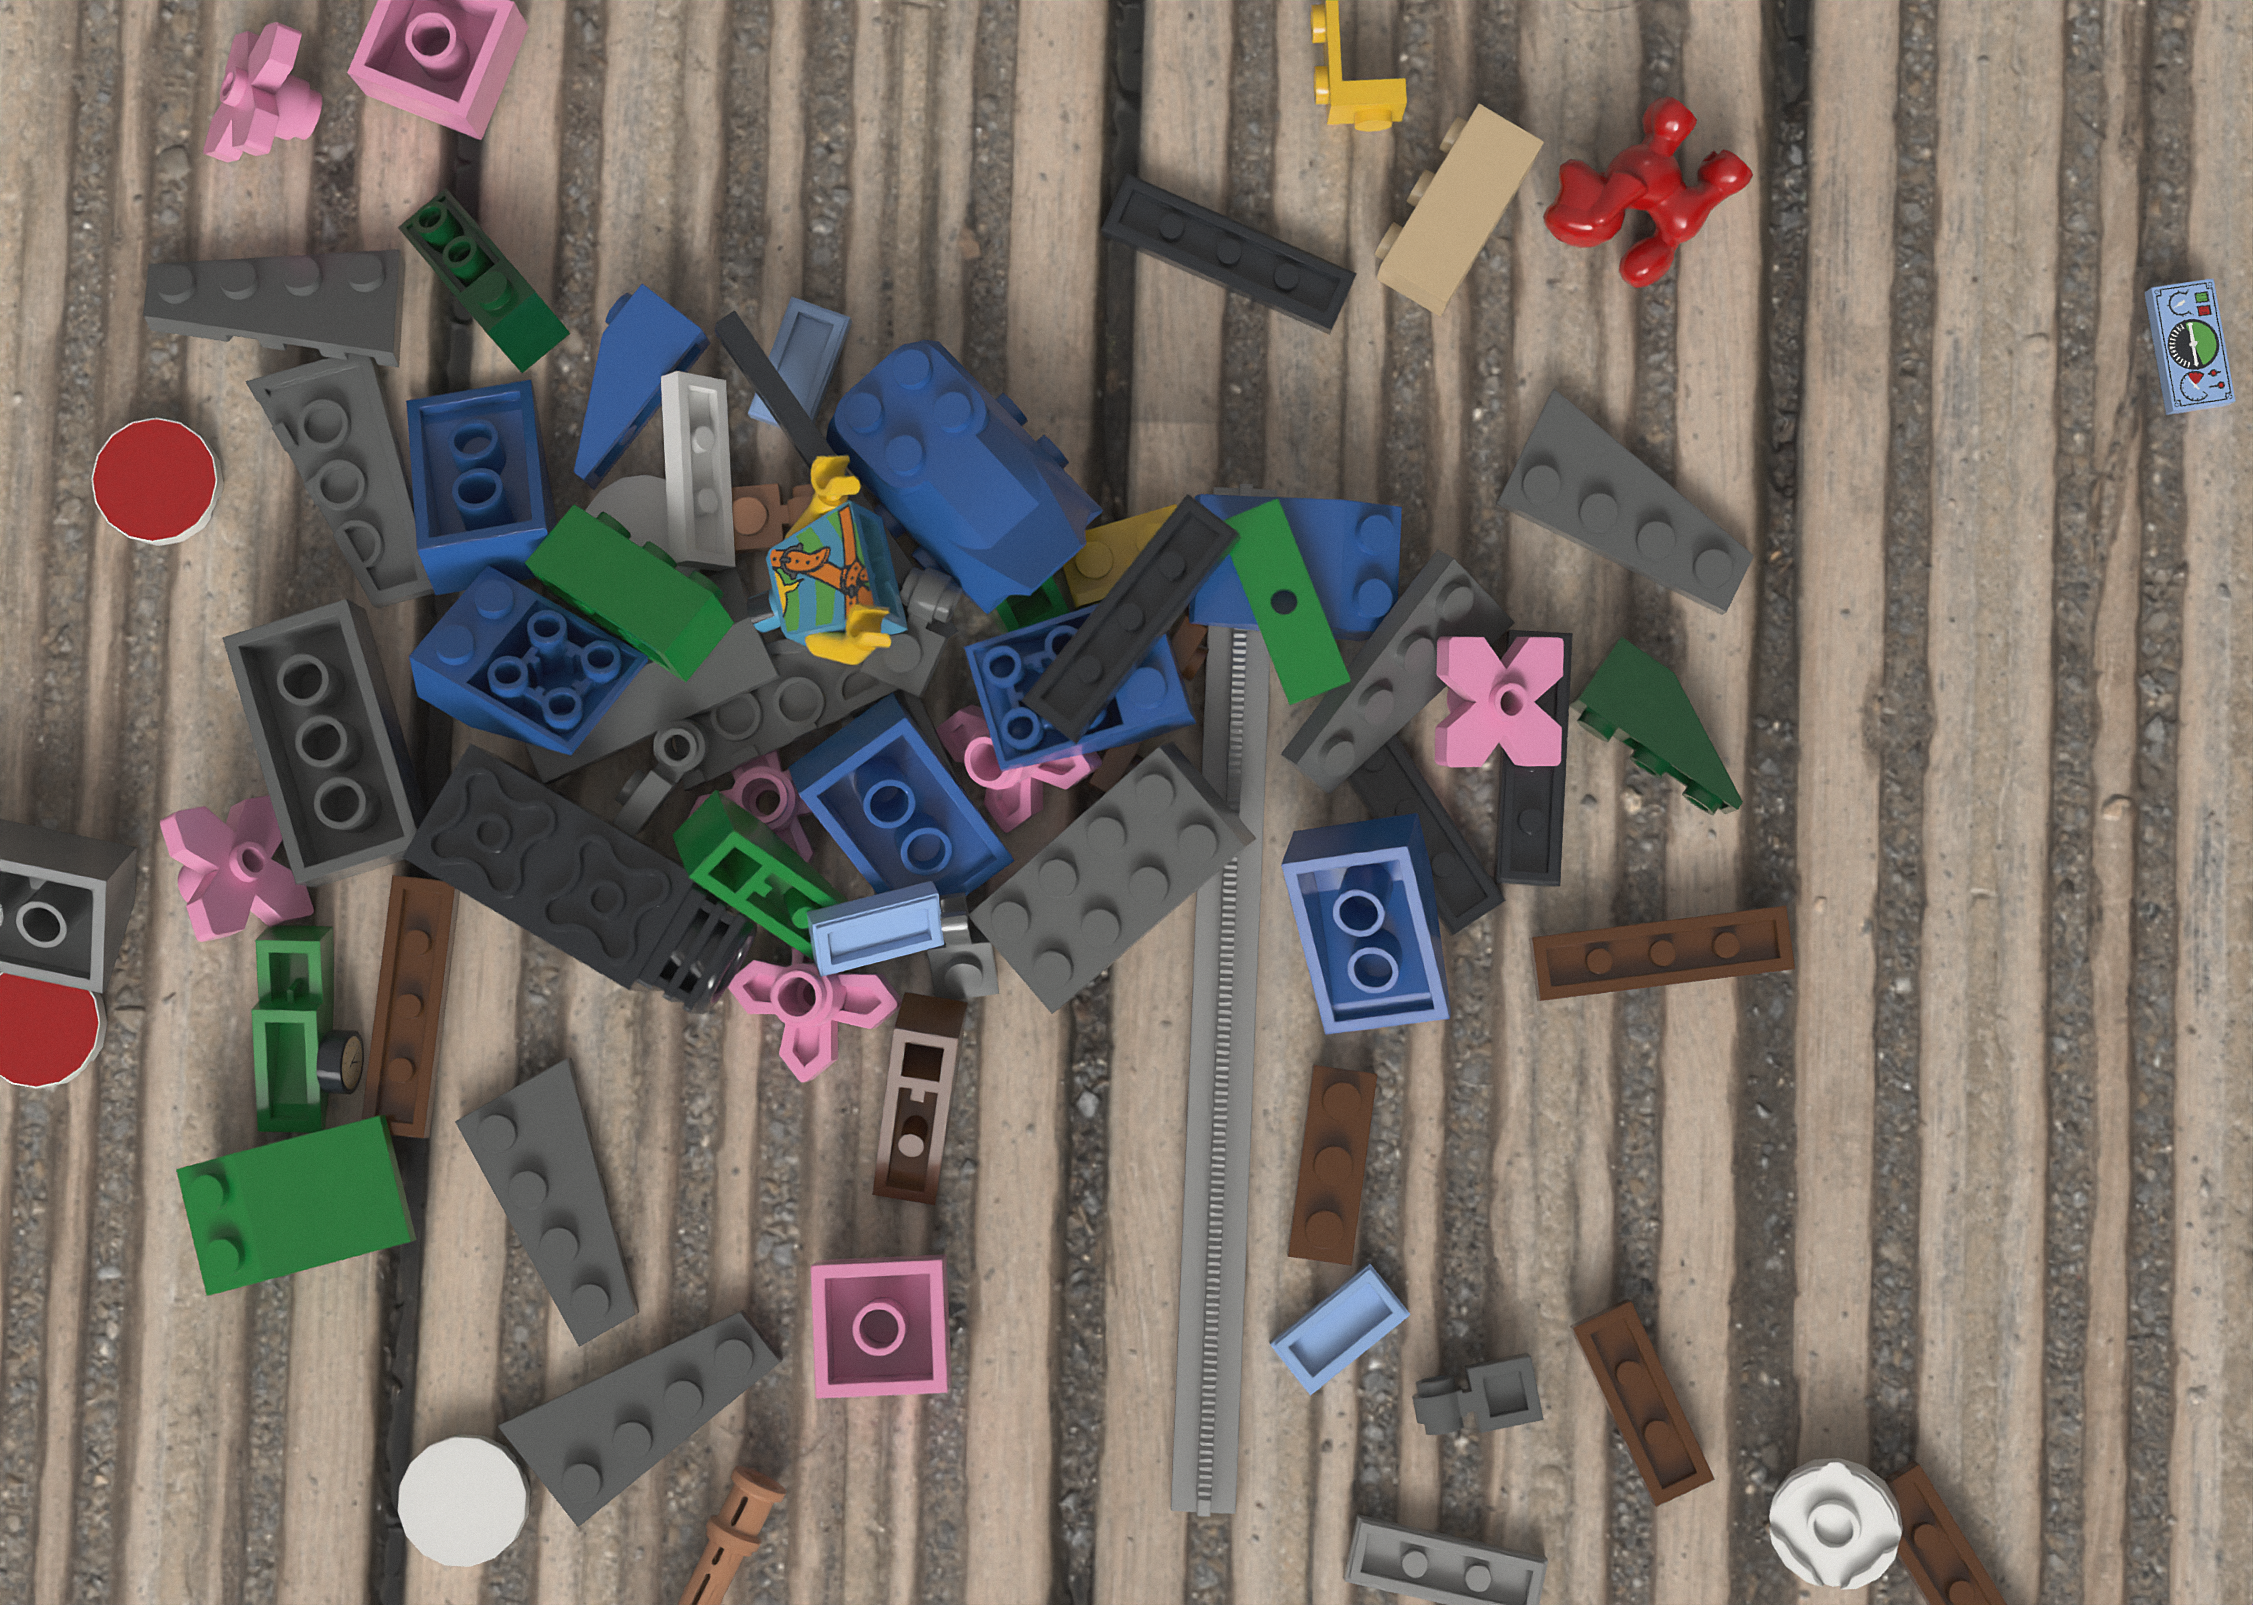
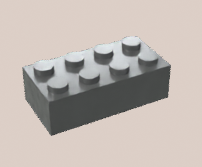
(328, 741)
(1112, 876)

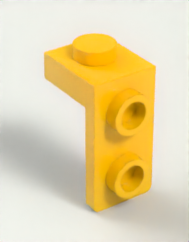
(1365, 103)

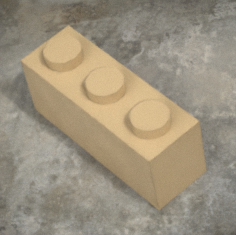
(1456, 208)

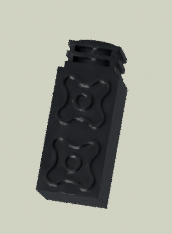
(580, 883)

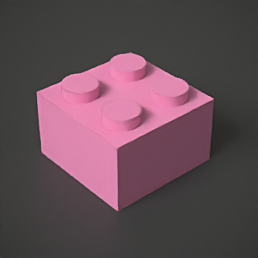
(440, 58)
(881, 1326)

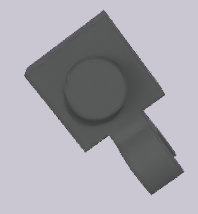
(967, 960)

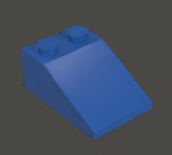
(478, 483)
(1347, 553)
(898, 806)
(1368, 923)

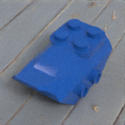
(960, 474)

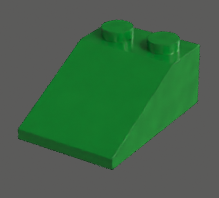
(295, 1204)

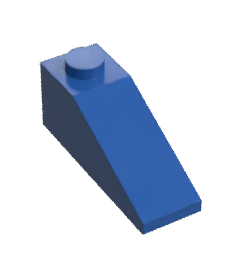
(635, 350)

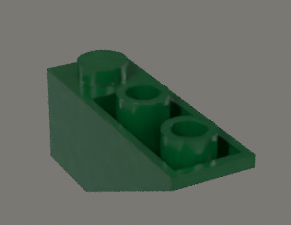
(484, 280)
(1652, 715)

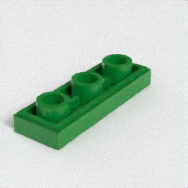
(1298, 641)

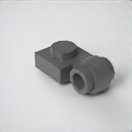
(917, 651)
(646, 794)
(1498, 1393)

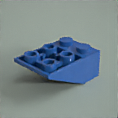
(1011, 664)
(521, 665)

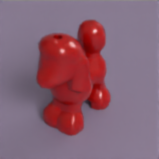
(1645, 179)

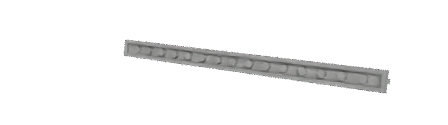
(1221, 1082)

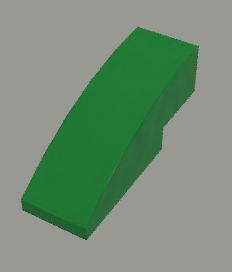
(289, 1024)

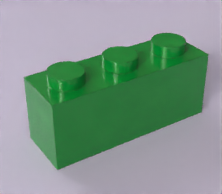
(632, 590)

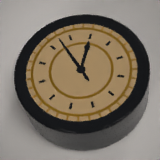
(340, 1061)

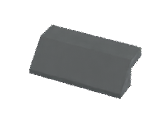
(657, 696)

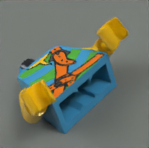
(832, 575)

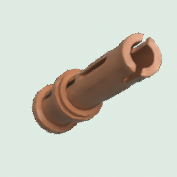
(732, 1535)

